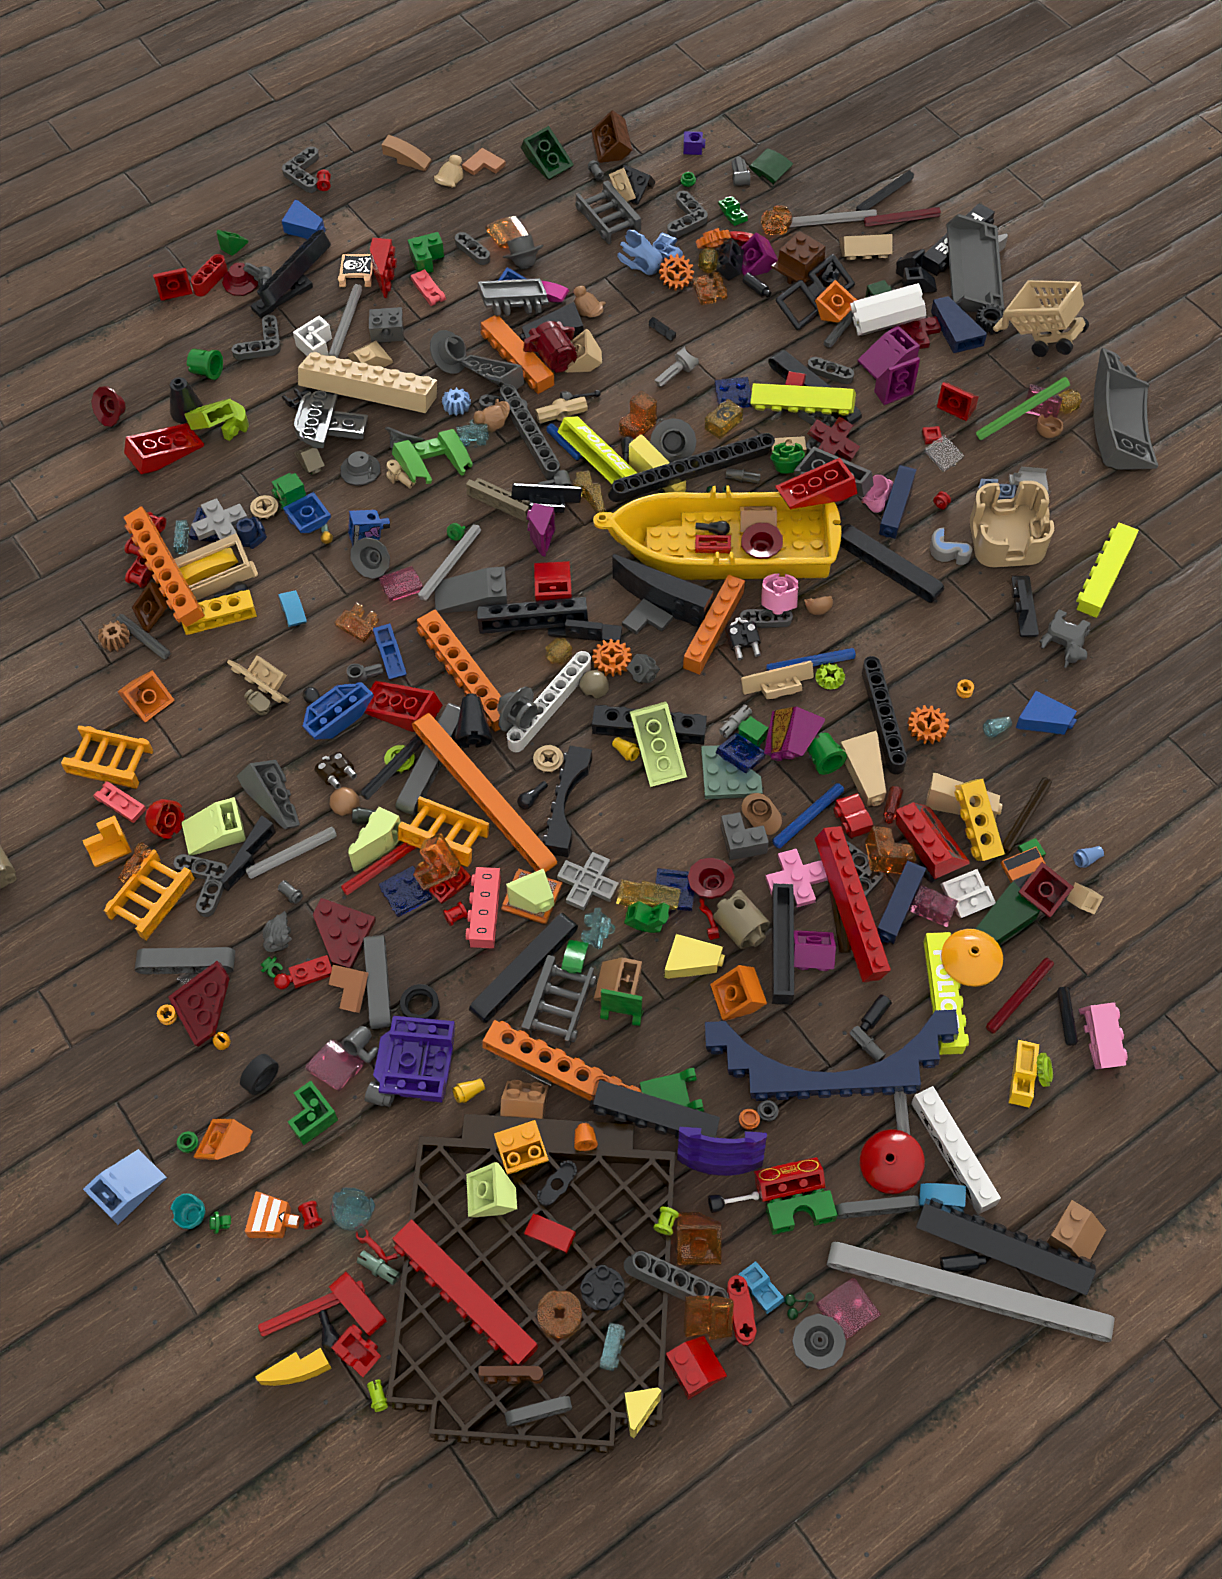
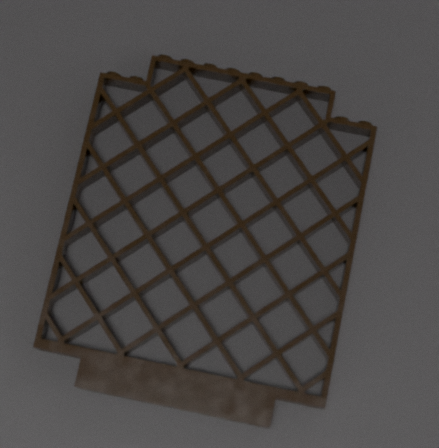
(478, 1138)

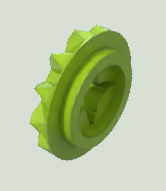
(829, 682)
(392, 752)
(1044, 1069)

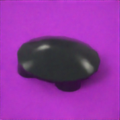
(602, 1288)

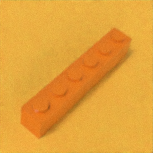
(511, 349)
(713, 624)

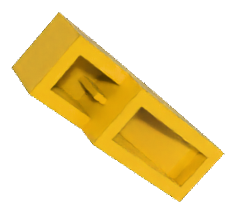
(208, 566)
(1024, 1074)
(295, 1369)

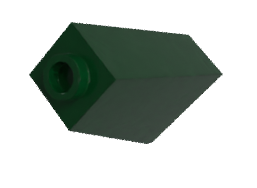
(1008, 915)

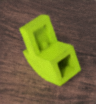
(236, 423)

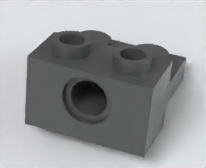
(386, 324)

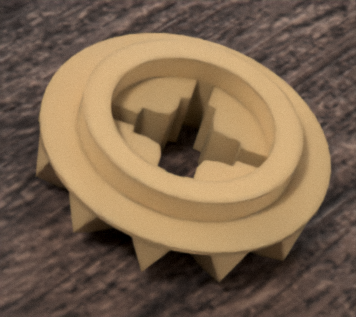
(257, 506)
(548, 751)

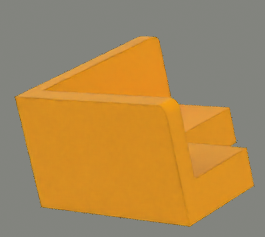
(108, 843)

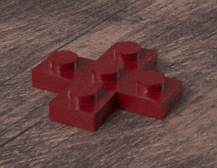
(920, 329)
(834, 439)

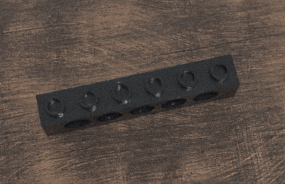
(531, 615)
(622, 728)

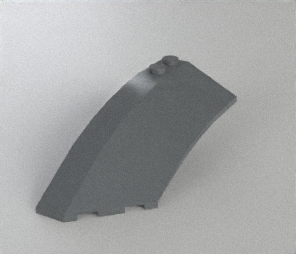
(1121, 415)

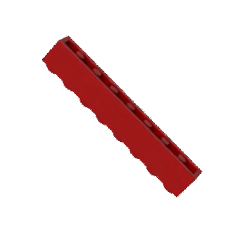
(852, 904)
(465, 1294)

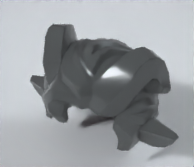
(276, 933)

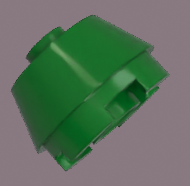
(787, 457)

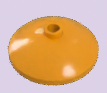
(966, 966)

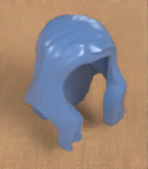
(646, 256)

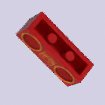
(789, 1179)

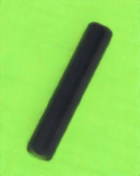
(1067, 1016)

